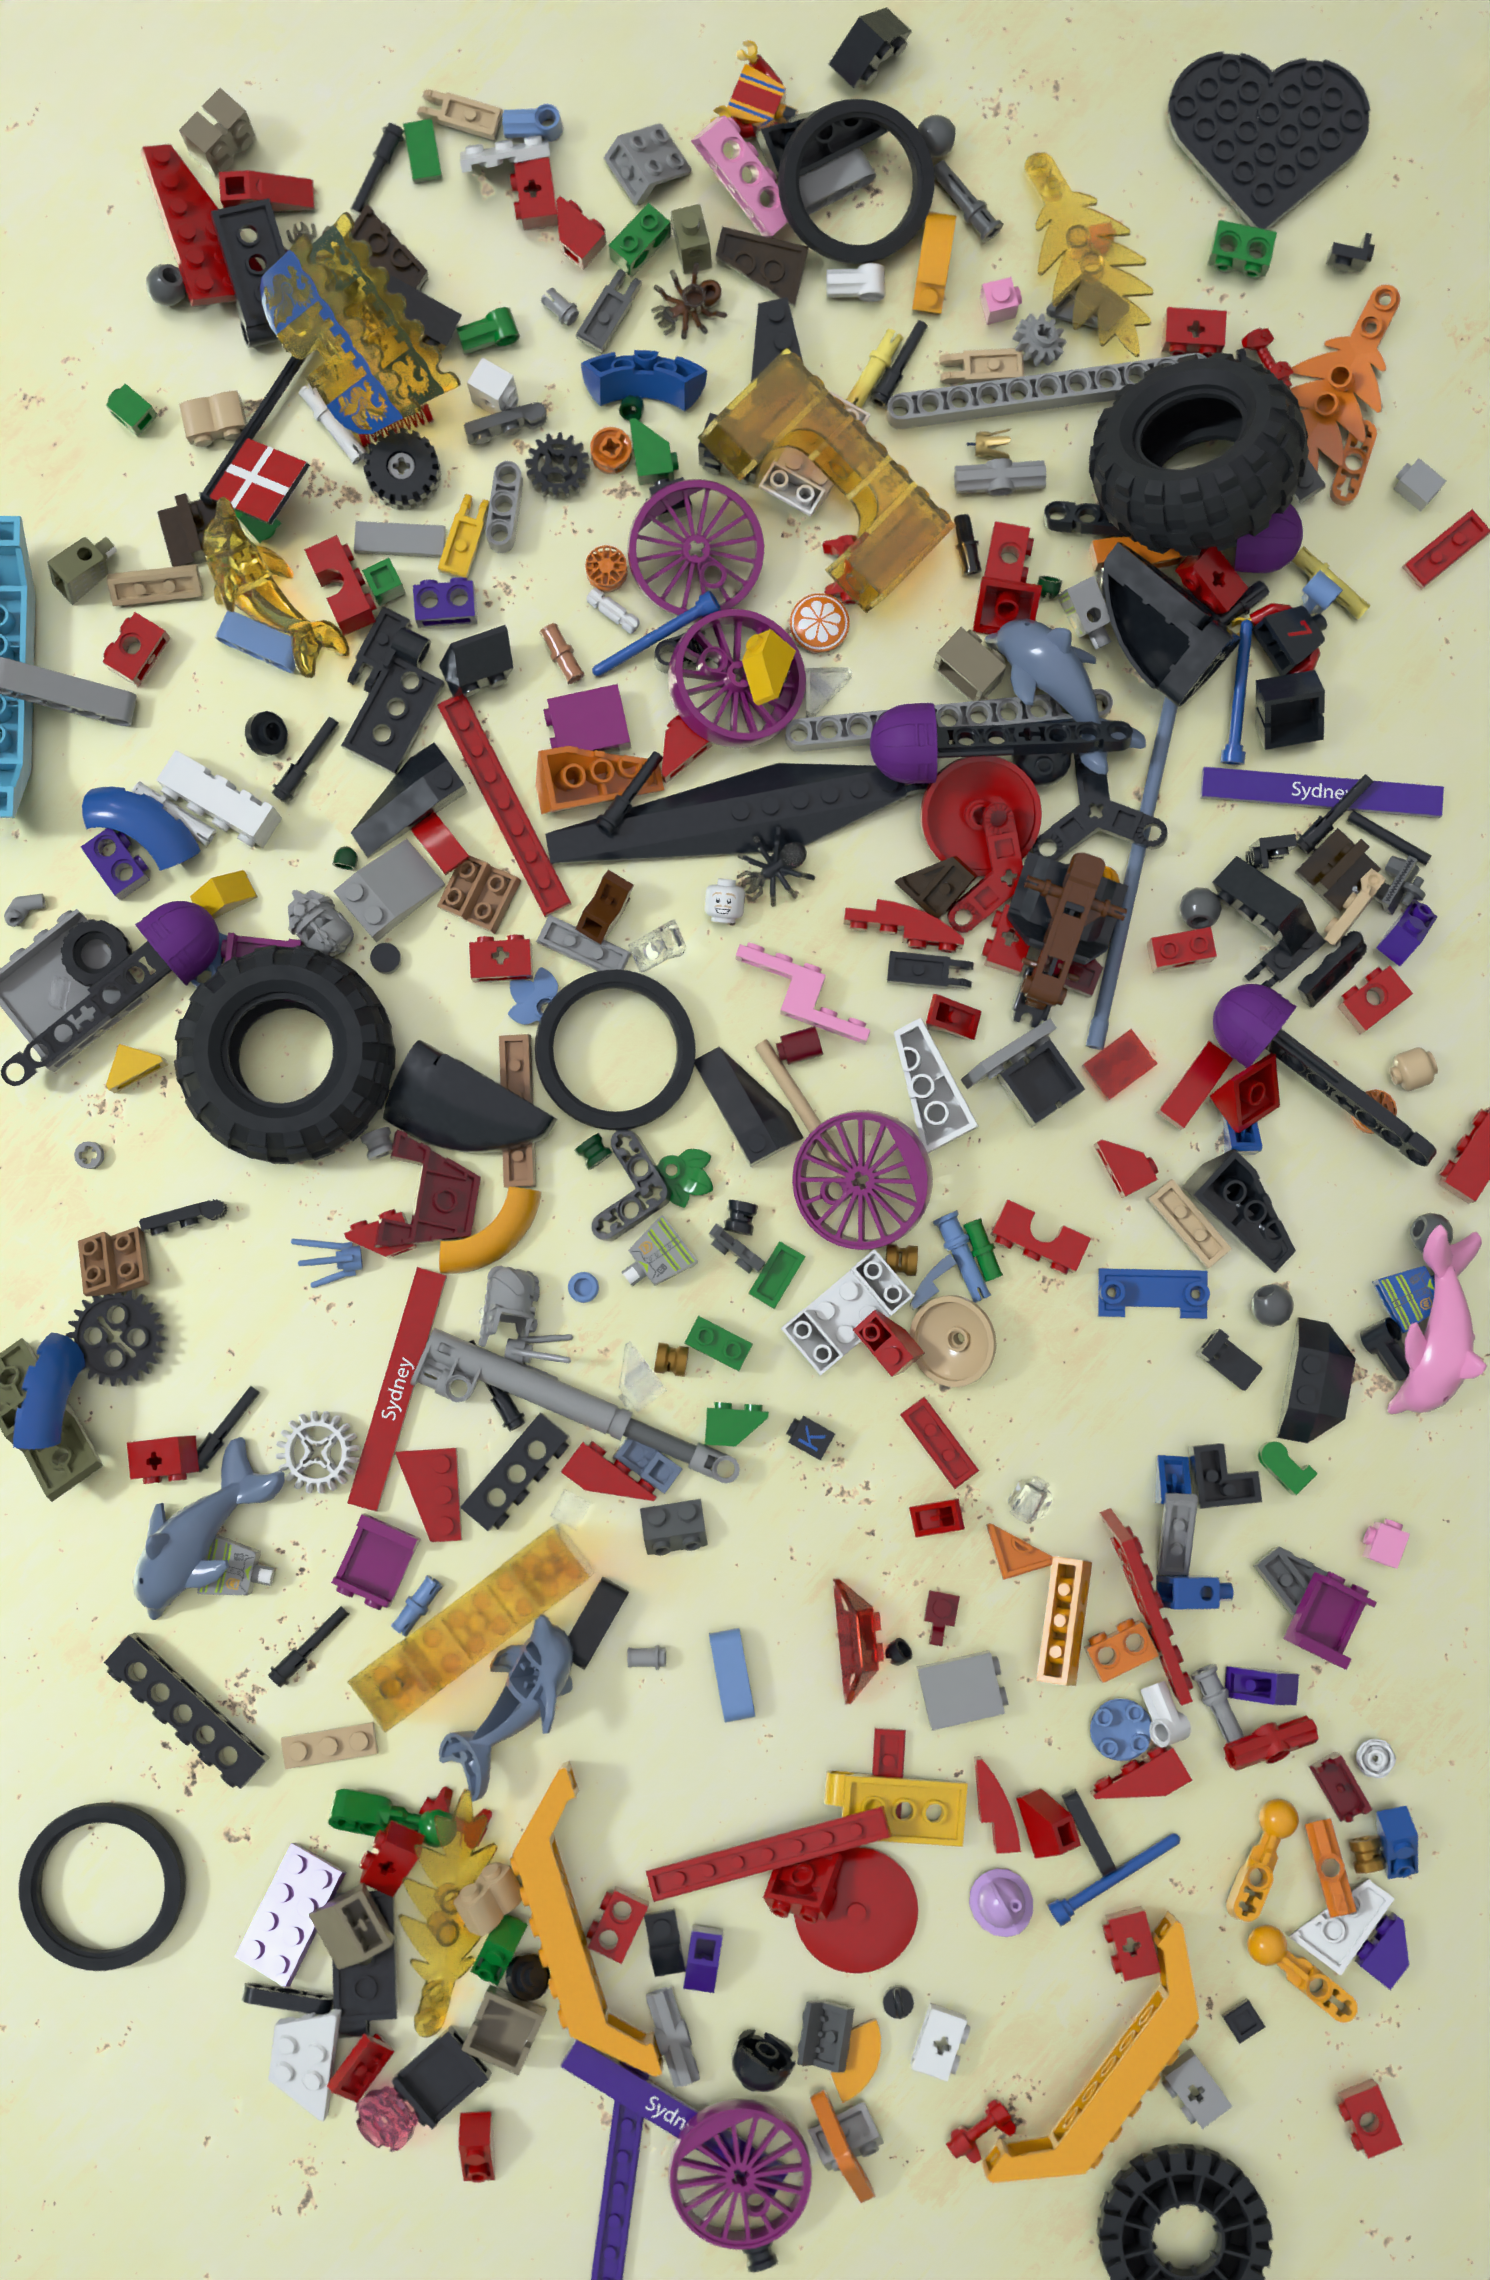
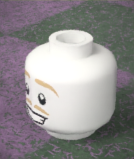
(724, 901)

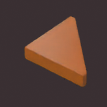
(1014, 1554)

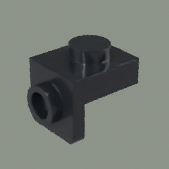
(1349, 257)

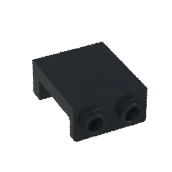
(440, 2078)

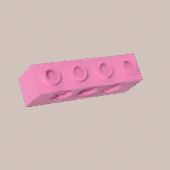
(729, 171)

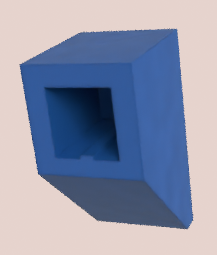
(1398, 1842)

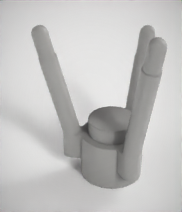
(521, 1352)

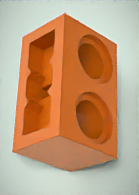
(1123, 1657)

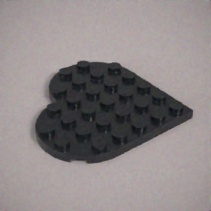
(1267, 132)

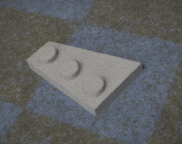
(1013, 1052)

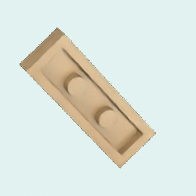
(154, 585)
(1189, 1224)
(329, 1745)

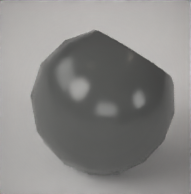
(938, 134)
(165, 285)
(1200, 908)
(1423, 1227)
(1272, 1305)

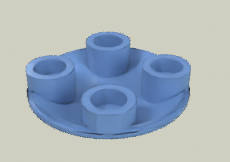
(1120, 1729)

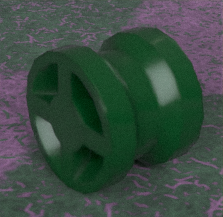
(593, 1151)

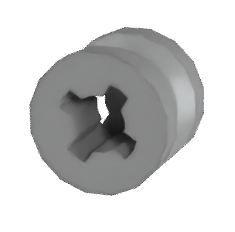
(378, 1143)

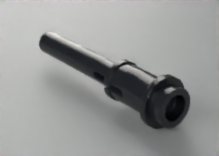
(386, 147)
(892, 375)
(296, 772)
(621, 804)
(1323, 825)
(505, 1406)
(213, 1441)
(297, 1657)

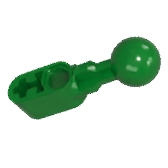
(369, 1813)

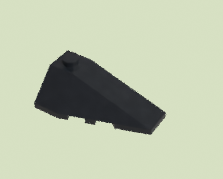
(419, 789)
(751, 1112)
(1236, 1198)

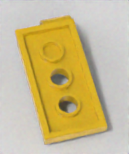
(865, 1792)

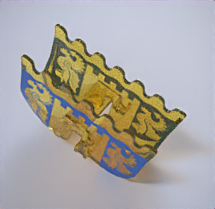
(330, 300)

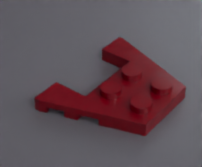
(443, 1198)

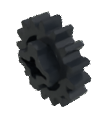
(566, 457)

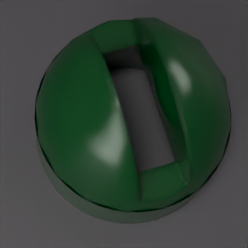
(626, 407)
(1049, 585)
(345, 858)

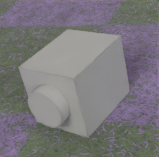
(1418, 483)

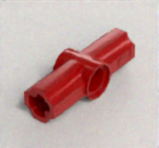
(1271, 1743)

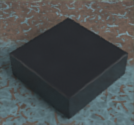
(1243, 2021)

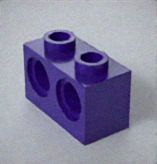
(445, 612)
(111, 866)

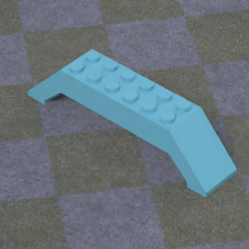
(17, 644)

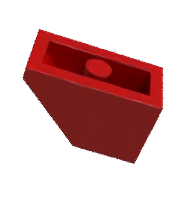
(680, 748)
(1126, 1167)

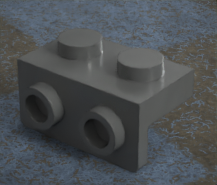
(673, 1527)
(825, 2035)

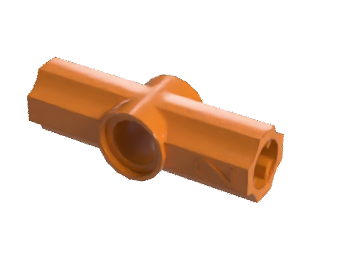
(1337, 1888)

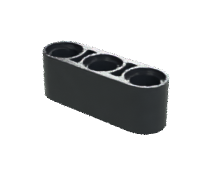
(595, 1620)

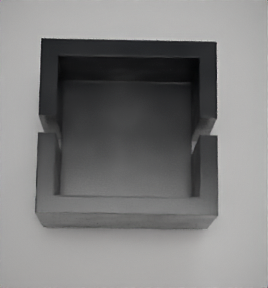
(1290, 709)
(1041, 1083)

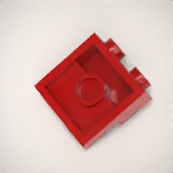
(804, 1888)

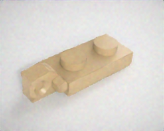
(1354, 906)

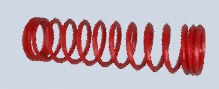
(426, 410)

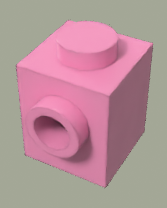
(1000, 300)
(1385, 1543)

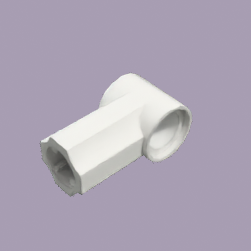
(865, 282)
(1167, 1724)

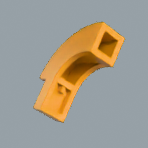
(934, 262)

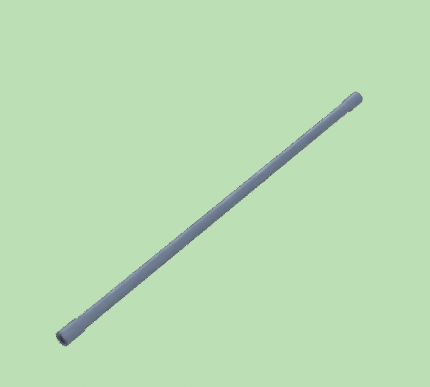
(1100, 1023)

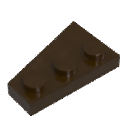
(388, 250)
(765, 261)

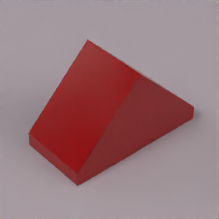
(937, 1517)

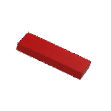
(1446, 549)
(939, 1442)
(889, 1755)

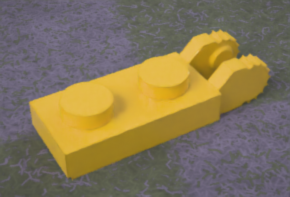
(463, 539)

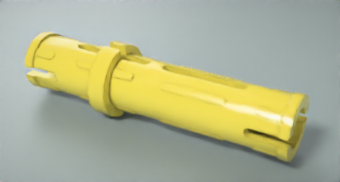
(872, 372)
(1347, 598)

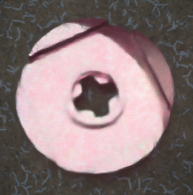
(385, 2104)

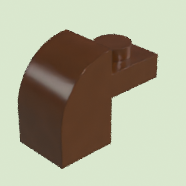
(605, 907)

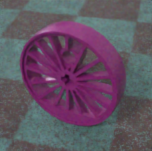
(664, 500)
(724, 676)
(914, 1157)
(709, 2124)

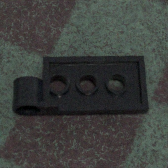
(402, 660)

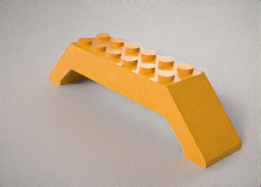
(564, 1941)
(1118, 2082)

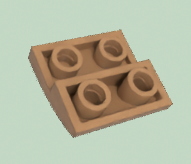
(479, 894)
(113, 1262)

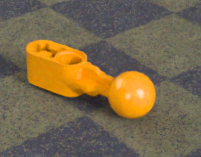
(1278, 1821)
(1269, 1947)

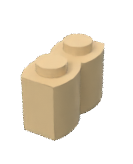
(213, 418)
(488, 1898)

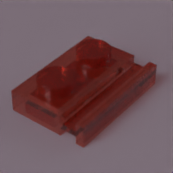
(1119, 1064)

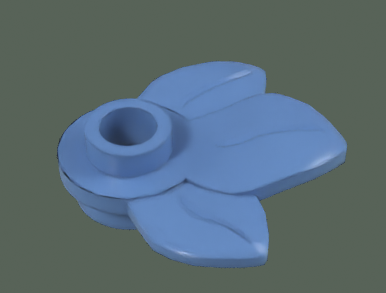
(532, 996)

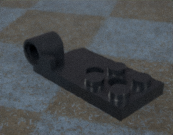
(237, 253)
(368, 1990)

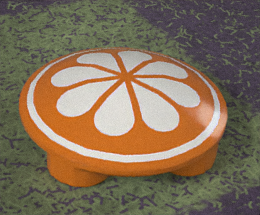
(819, 622)

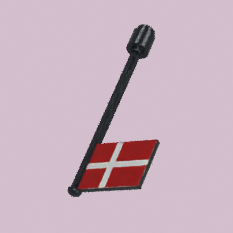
(255, 475)

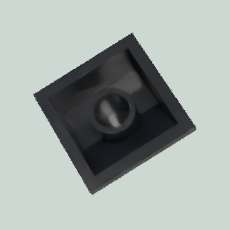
(477, 662)

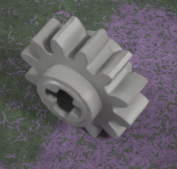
(1039, 339)

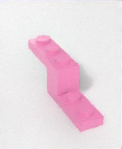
(803, 992)

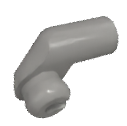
(21, 906)

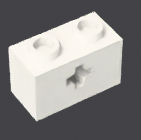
(492, 388)
(926, 2055)

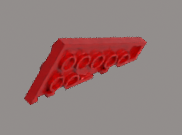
(1149, 1602)

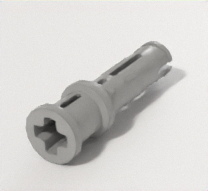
(1216, 1698)

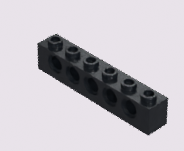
(250, 1756)

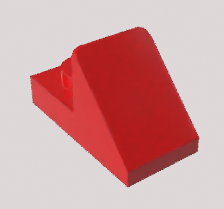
(953, 1017)

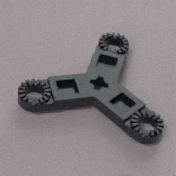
(1115, 820)

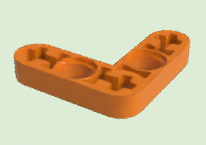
(840, 2148)

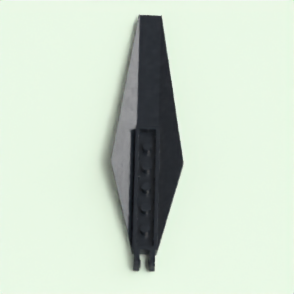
(728, 813)

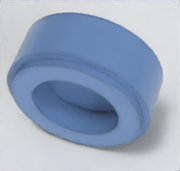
(583, 1287)

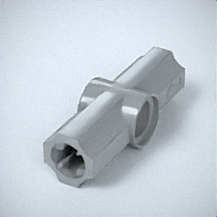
(1000, 477)
(672, 2037)

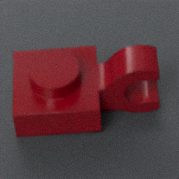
(941, 1611)

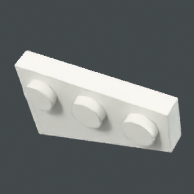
(490, 157)
(1341, 1937)

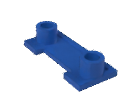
(1153, 1289)

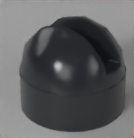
(898, 1652)

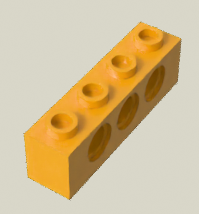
(1064, 1621)

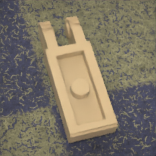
(462, 114)
(983, 365)

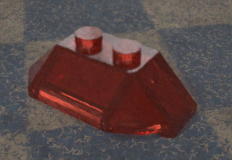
(856, 1639)

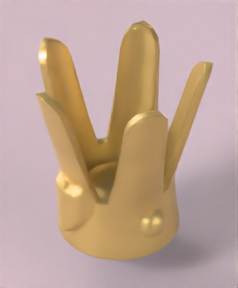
(985, 439)

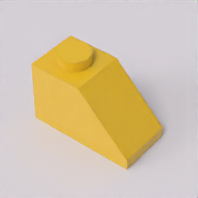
(766, 665)

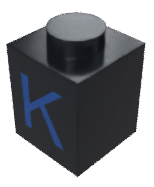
(810, 1437)

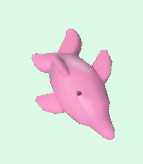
(1445, 1352)

